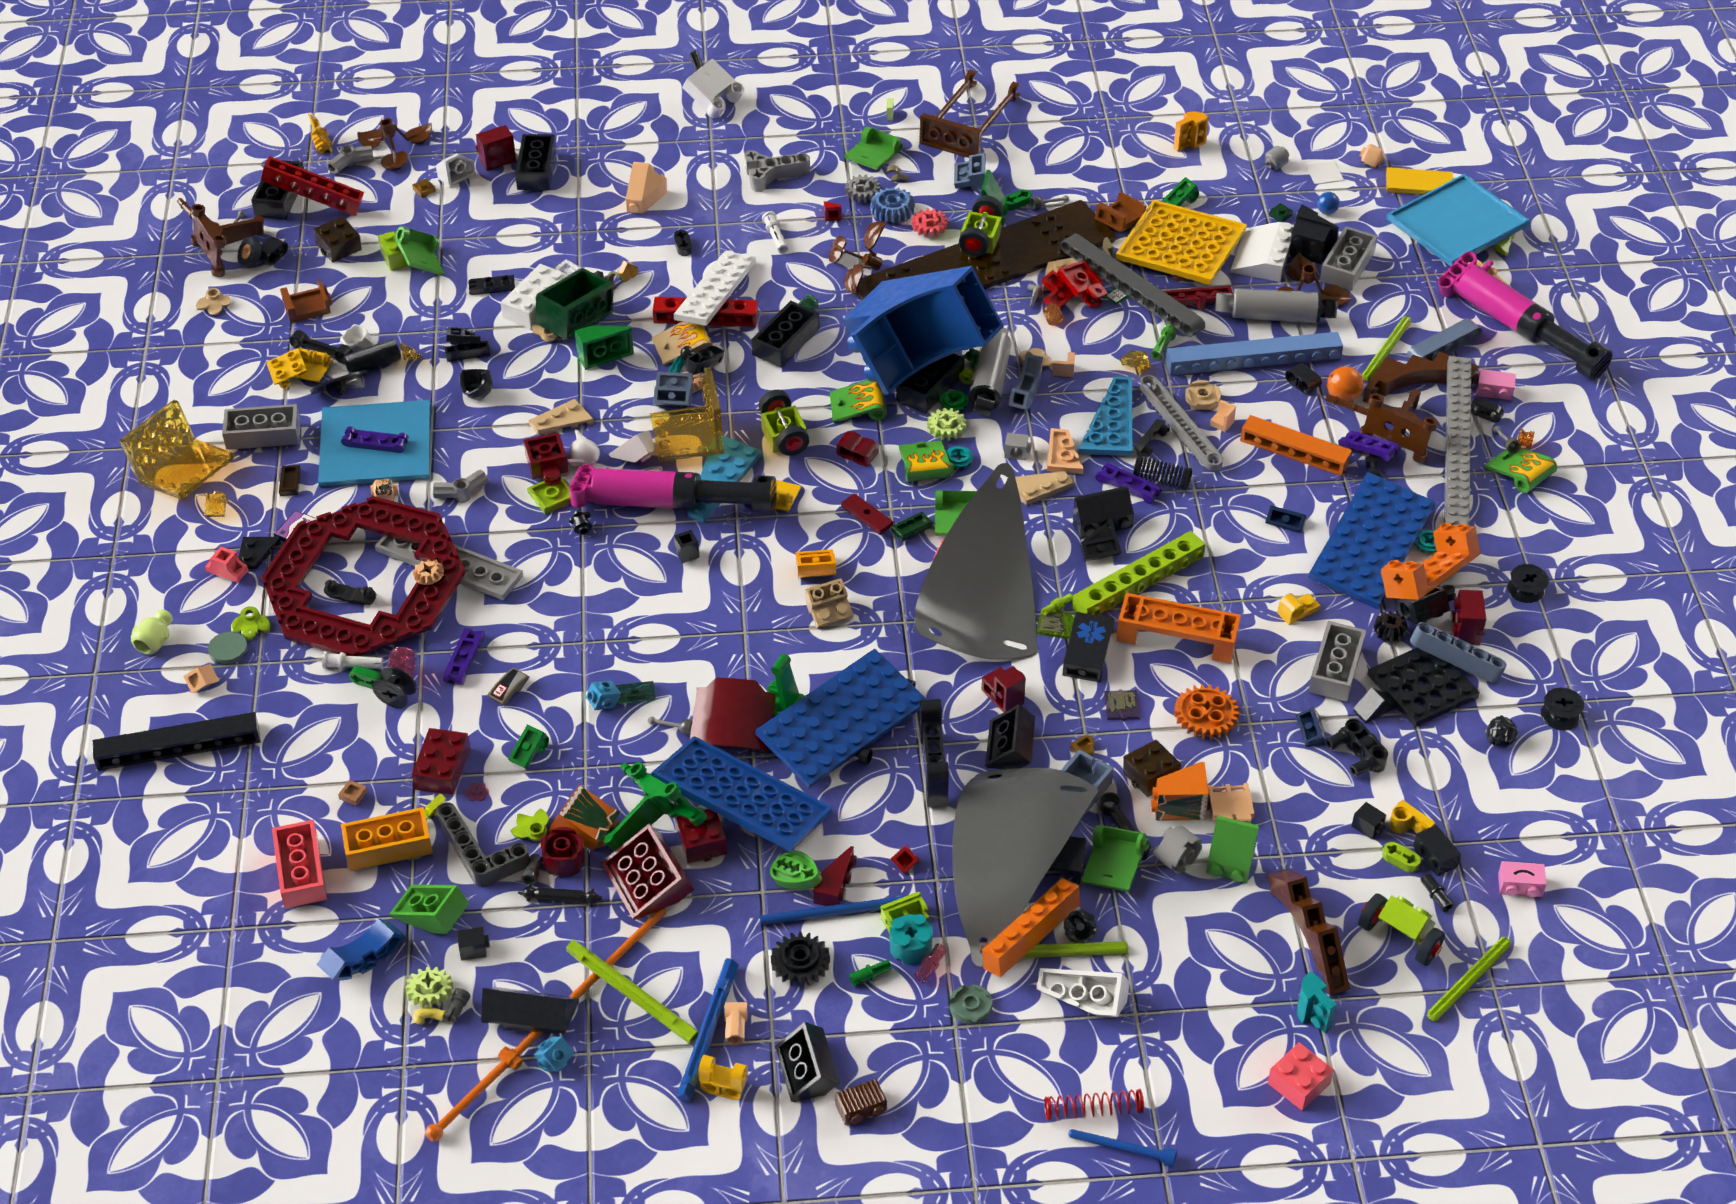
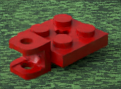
(1087, 287)

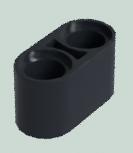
(272, 250)
(1303, 378)

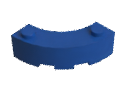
(362, 953)

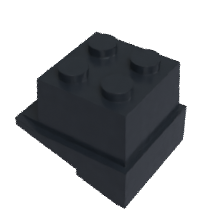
(1312, 235)

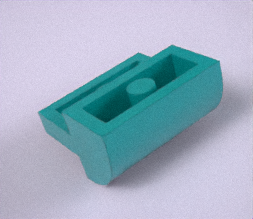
(1315, 1004)

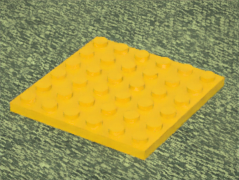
(1181, 242)

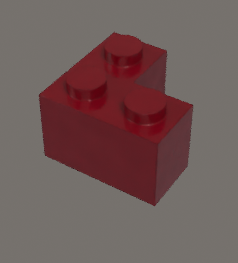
(1005, 687)

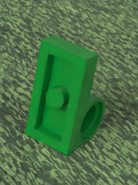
(1184, 191)
(530, 742)

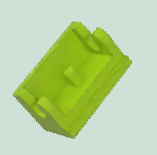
(908, 905)

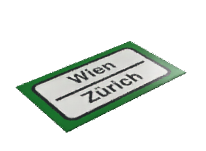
(1116, 296)

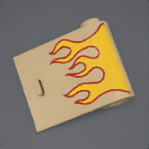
(679, 336)

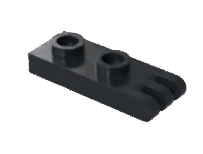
(491, 285)

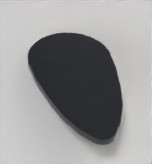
(337, 382)

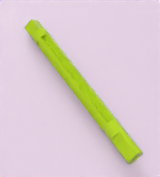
(632, 991)

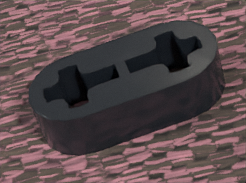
(681, 243)
(1486, 410)

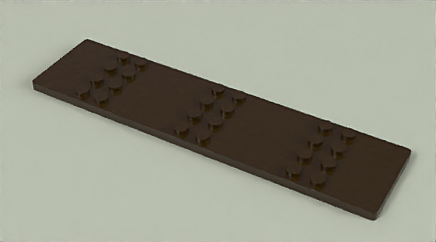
(1019, 250)

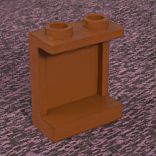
(1122, 213)
(306, 303)

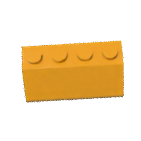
(386, 839)

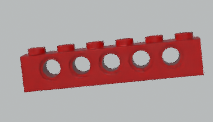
(312, 186)
(732, 313)

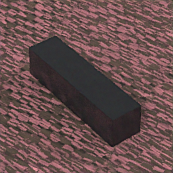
(467, 351)

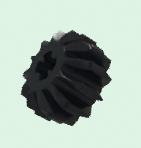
(1390, 626)

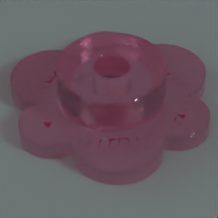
(477, 791)

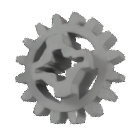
(861, 188)

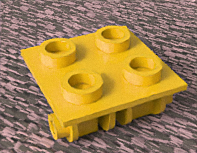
(319, 136)
(316, 364)
(286, 367)
(786, 495)

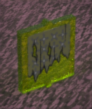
(1056, 624)

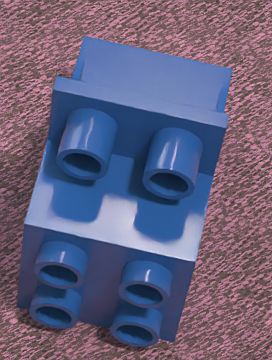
(919, 321)

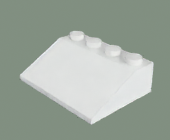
(1264, 251)

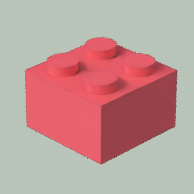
(1300, 1076)

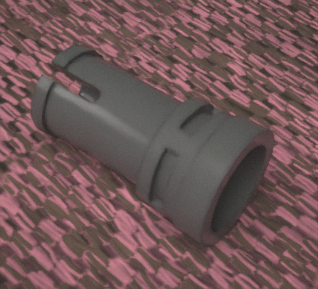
(531, 873)
(458, 1001)

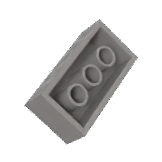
(1348, 258)
(261, 426)
(1337, 661)

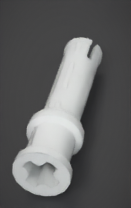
(775, 232)
(342, 661)

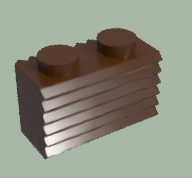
(861, 1102)

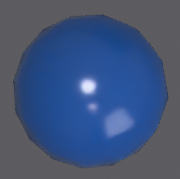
(1328, 203)

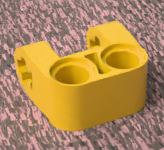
(722, 1080)

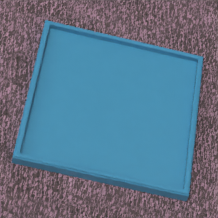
(1458, 219)
(354, 465)

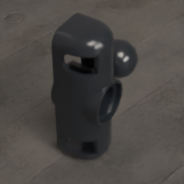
(701, 359)

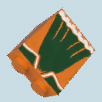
(1181, 794)
(587, 816)

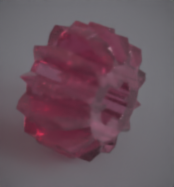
(403, 659)

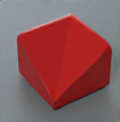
(832, 211)
(905, 859)

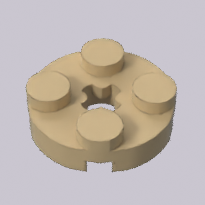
(1211, 396)

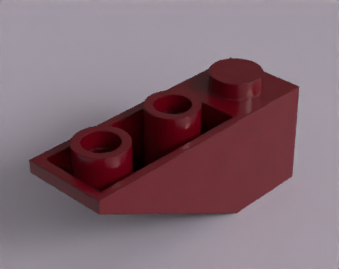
(834, 879)

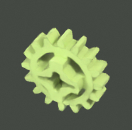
(946, 424)
(429, 987)

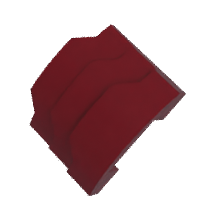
(731, 712)

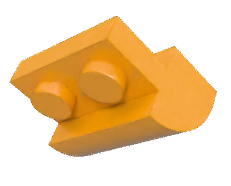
(1191, 131)
(815, 563)

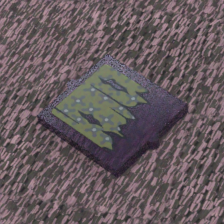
(1122, 705)

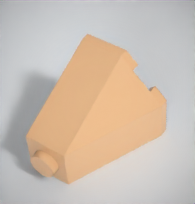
(644, 188)

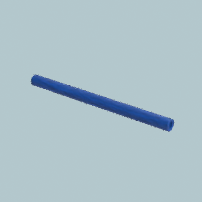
(825, 911)

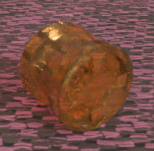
(1053, 314)
(1526, 438)

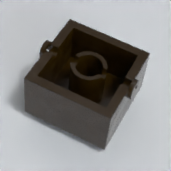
(337, 239)
(1148, 765)

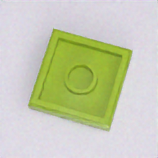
(550, 497)

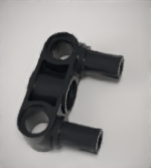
(1364, 746)

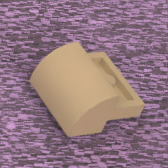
(828, 603)

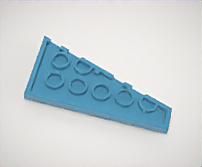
(1112, 424)
(728, 466)

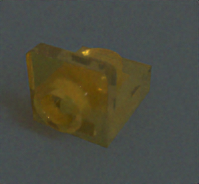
(1138, 360)
(215, 504)

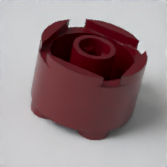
(563, 852)

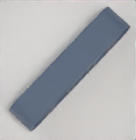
(1446, 340)
(1458, 652)

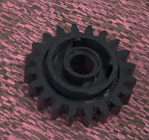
(800, 959)

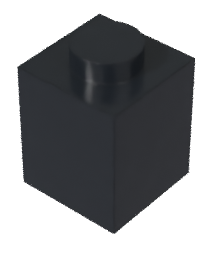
(686, 546)
(1369, 820)
(472, 943)

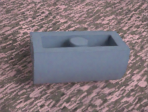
(970, 172)
(673, 389)

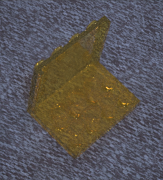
(690, 430)
(169, 456)

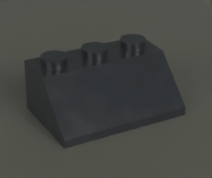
(1097, 508)
(1010, 739)
(807, 1063)

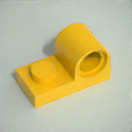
(1295, 609)
(1406, 817)

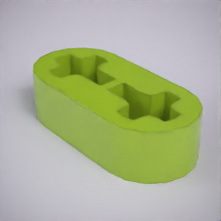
(1401, 857)

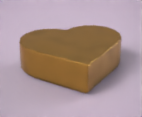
(628, 271)
(1084, 743)

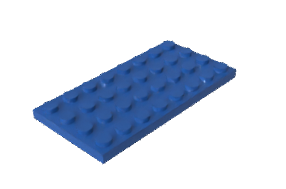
(1372, 531)
(841, 717)
(743, 793)

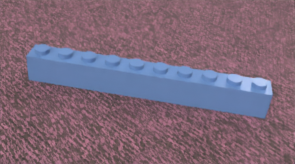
(1254, 353)

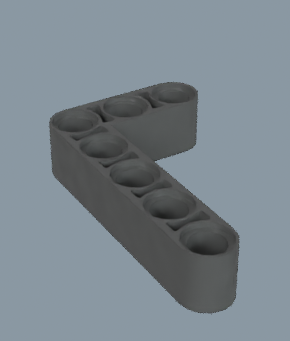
(481, 868)

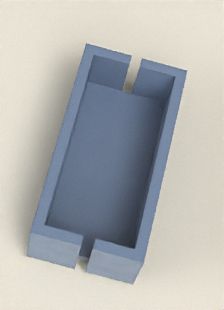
(1082, 766)

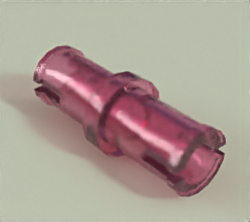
(930, 963)

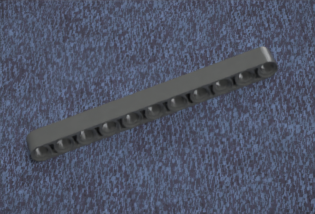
(1134, 285)

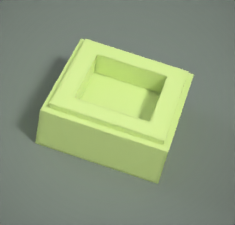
(890, 109)

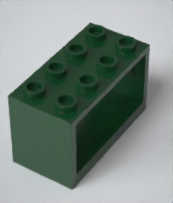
(574, 303)

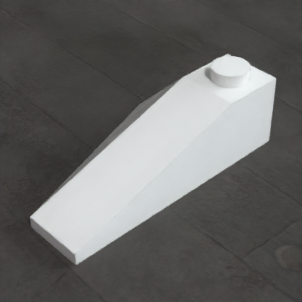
(1091, 991)

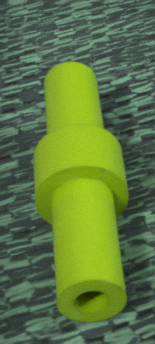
(1057, 604)

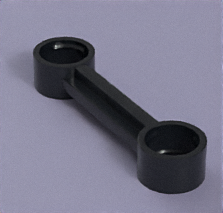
(301, 340)
(1118, 815)

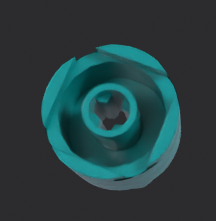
(911, 938)

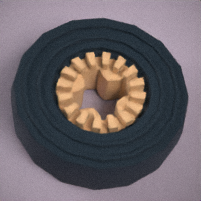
(249, 252)

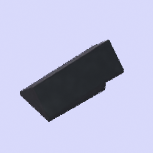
(527, 1010)

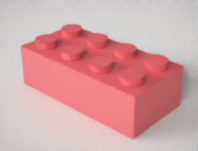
(299, 864)

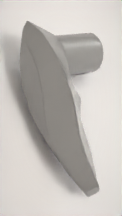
(1036, 292)

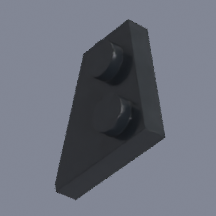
(461, 335)
(1101, 543)
(256, 549)

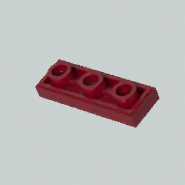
(867, 514)

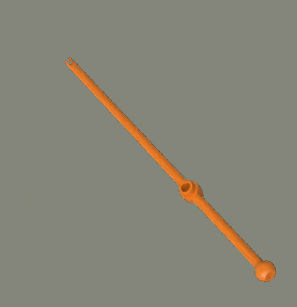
(511, 1057)

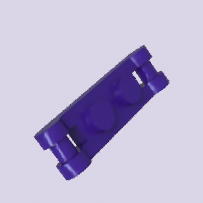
(374, 440)
(1370, 444)
(1136, 484)
(463, 655)

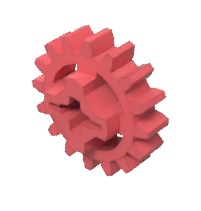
(929, 222)

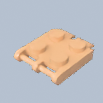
(1230, 803)

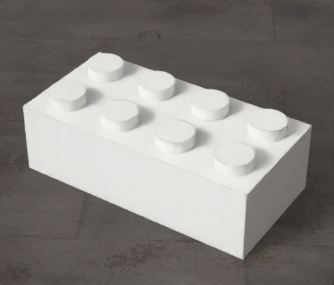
(521, 302)

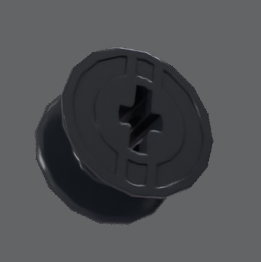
(1527, 583)
(394, 687)
(1562, 708)

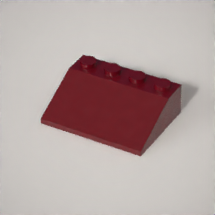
(647, 873)

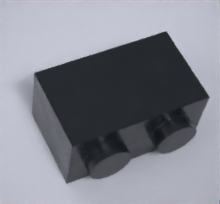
(1436, 850)

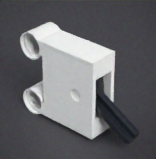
(709, 84)

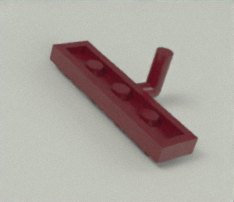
(1198, 296)

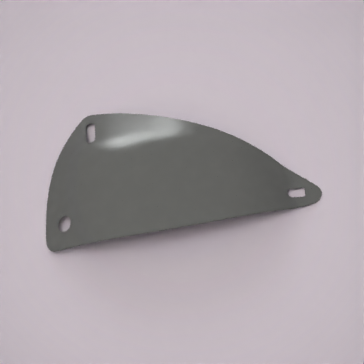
(982, 578)
(1007, 841)

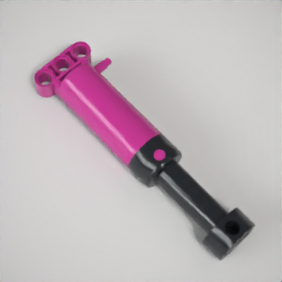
(1520, 313)
(667, 489)

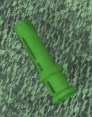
(1167, 334)

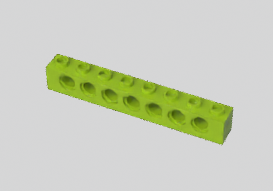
(1139, 574)

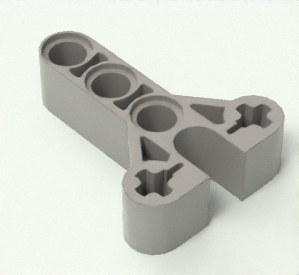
(765, 169)

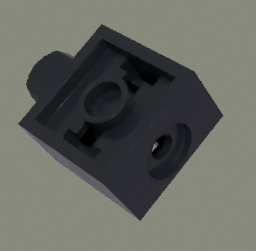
(1429, 606)

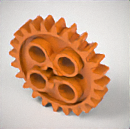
(1206, 711)

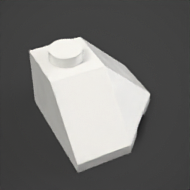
(455, 169)
(635, 449)

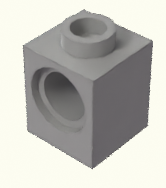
(1017, 446)

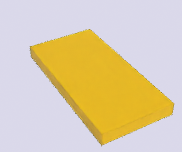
(1414, 180)

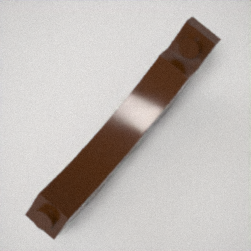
(1395, 375)
(1321, 936)

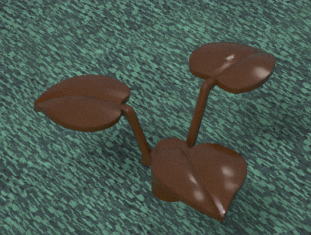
(388, 129)
(871, 261)
(1305, 271)

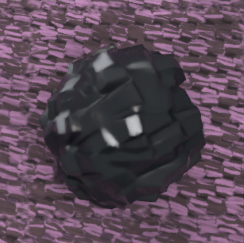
(1501, 730)
(1080, 926)

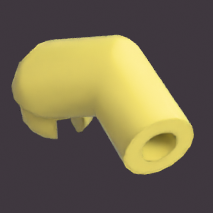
(427, 1012)

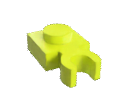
(431, 808)

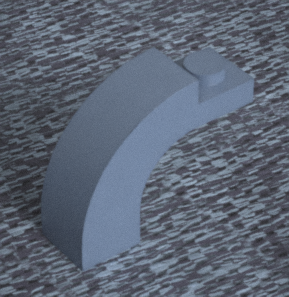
(1027, 387)

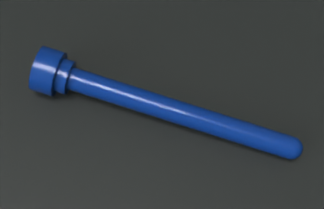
(1167, 1156)

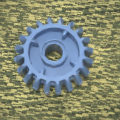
(892, 205)

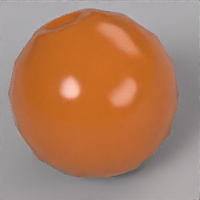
(1345, 383)

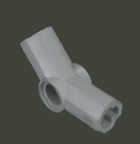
(348, 157)
(461, 488)

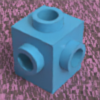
(603, 695)
(553, 1054)

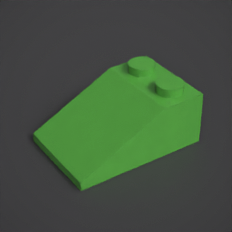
(1232, 849)
(430, 907)

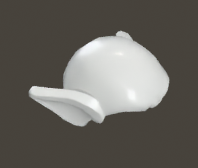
(357, 338)
(583, 451)

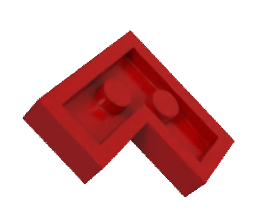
(1060, 292)

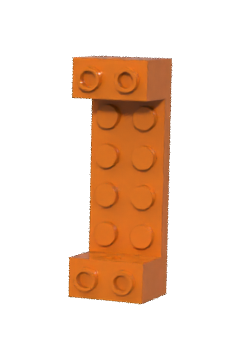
(1455, 549)
(1179, 621)

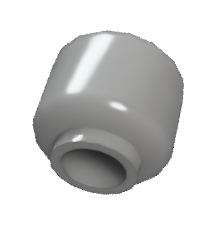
(1276, 157)

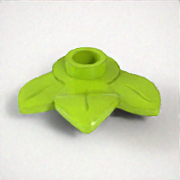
(250, 625)
(528, 826)

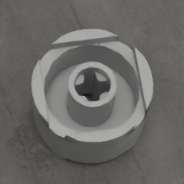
(1178, 848)

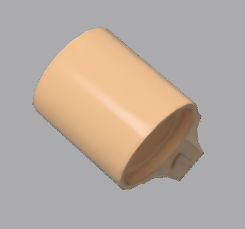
(735, 1019)

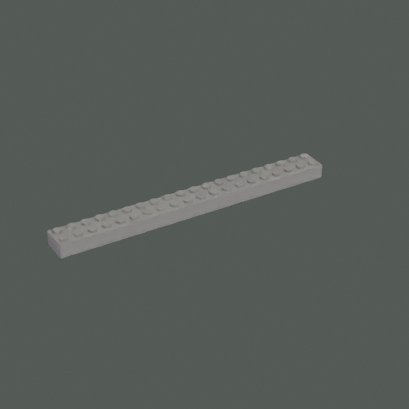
(1457, 441)

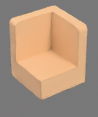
(1064, 368)
(1224, 417)
(200, 678)

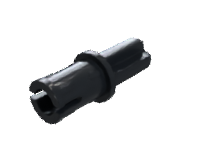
(1437, 892)

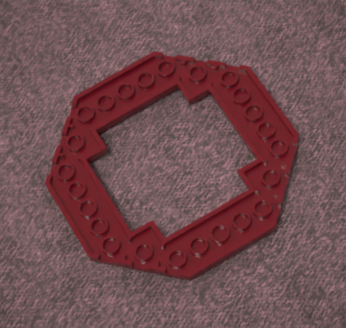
(342, 634)

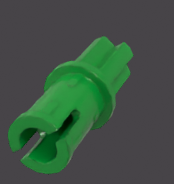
(869, 972)

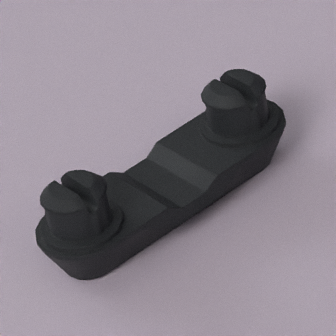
(1142, 446)
(346, 593)

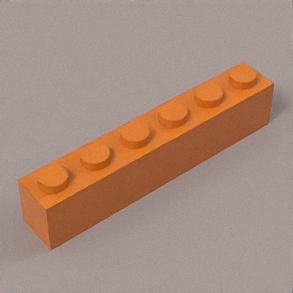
(1295, 445)
(1031, 927)

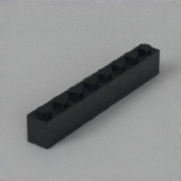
(176, 741)

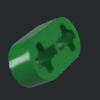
(1018, 199)
(364, 676)

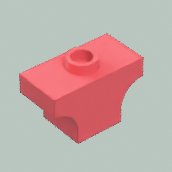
(226, 565)

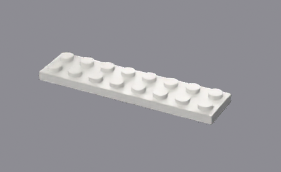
(715, 288)

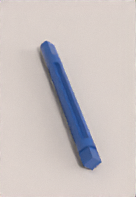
(707, 1029)

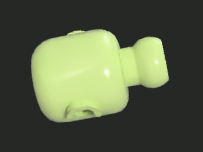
(152, 632)

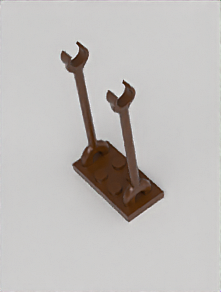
(958, 137)

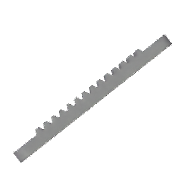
(1181, 423)

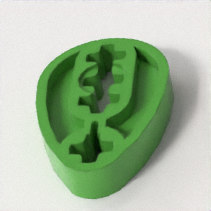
(805, 874)

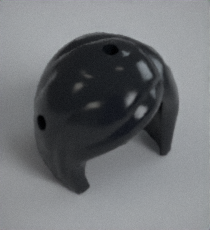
(476, 383)

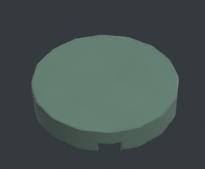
(227, 648)
(970, 1004)

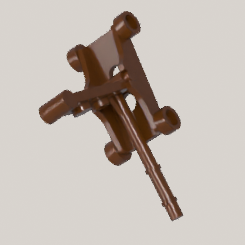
(214, 237)
(1400, 417)

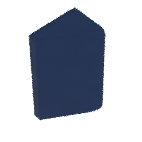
(1286, 519)
(1311, 727)

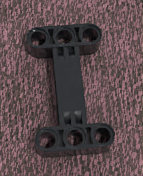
(936, 768)

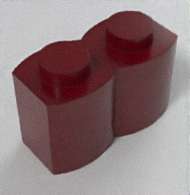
(856, 448)

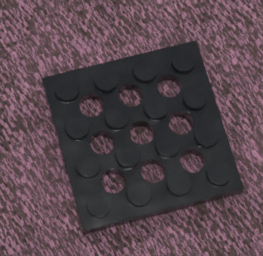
(1422, 693)

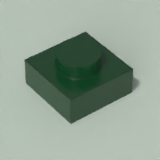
(1280, 213)

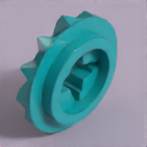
(966, 456)
(1426, 535)

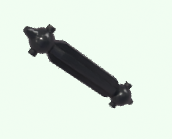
(561, 895)

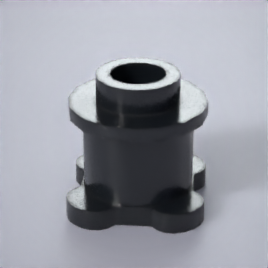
(581, 523)

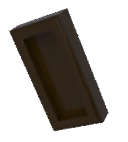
(289, 480)

